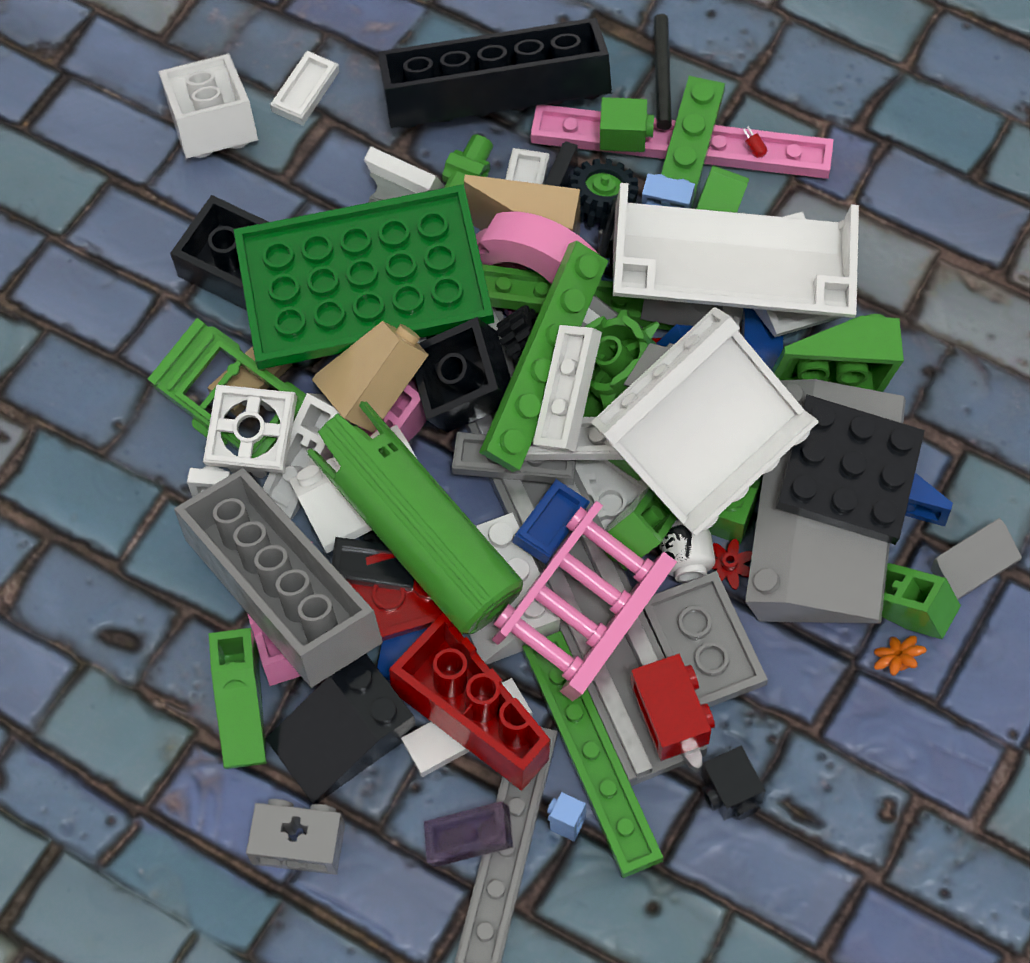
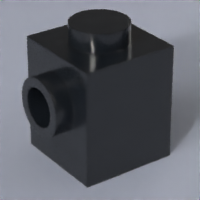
(732, 785)

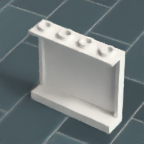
(704, 422)

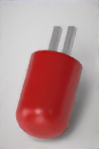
(755, 144)

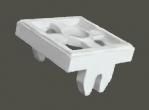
(230, 396)

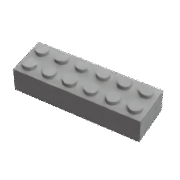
(279, 577)

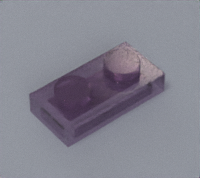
(468, 834)

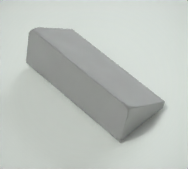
(977, 558)

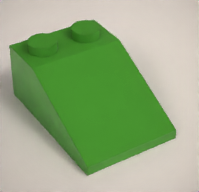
(854, 353)

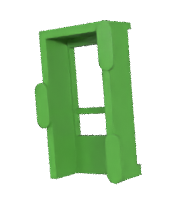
(190, 359)

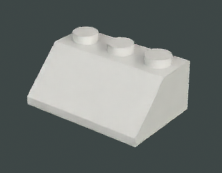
(326, 506)
(500, 534)

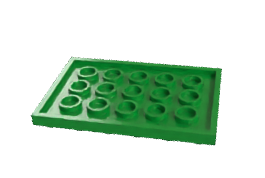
(340, 272)

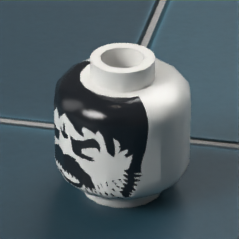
(693, 553)

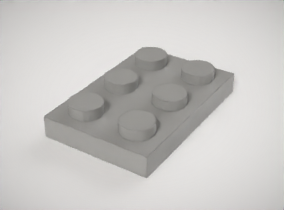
(709, 636)

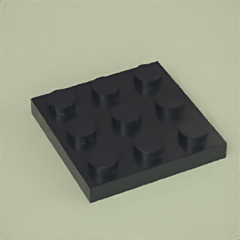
(852, 471)

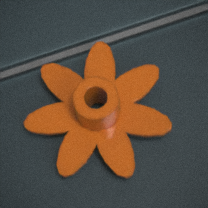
(899, 655)

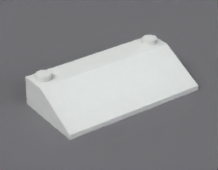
(735, 258)

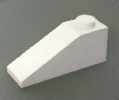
(310, 419)

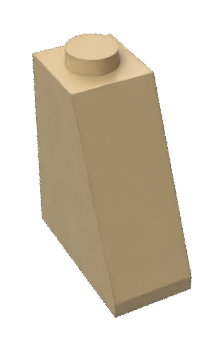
(372, 371)

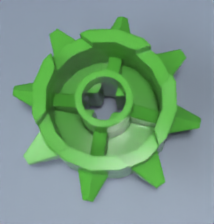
(618, 353)

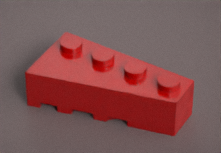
(467, 701)

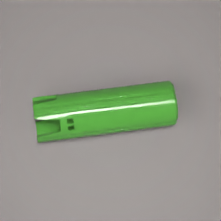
(418, 522)

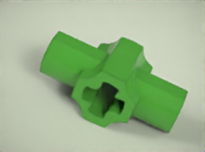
(469, 162)

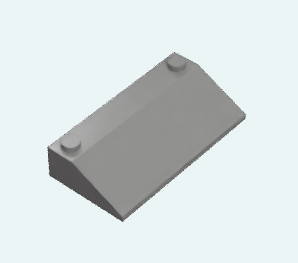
(809, 567)

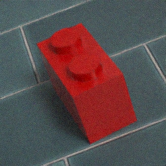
(671, 706)

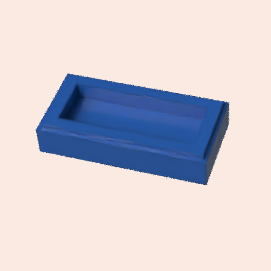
(547, 523)

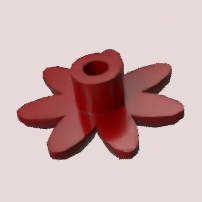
(737, 567)

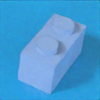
(667, 191)
(566, 816)

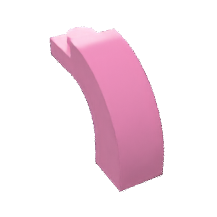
(526, 241)

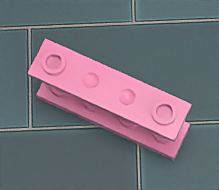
(599, 637)

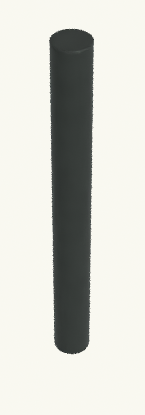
(662, 72)

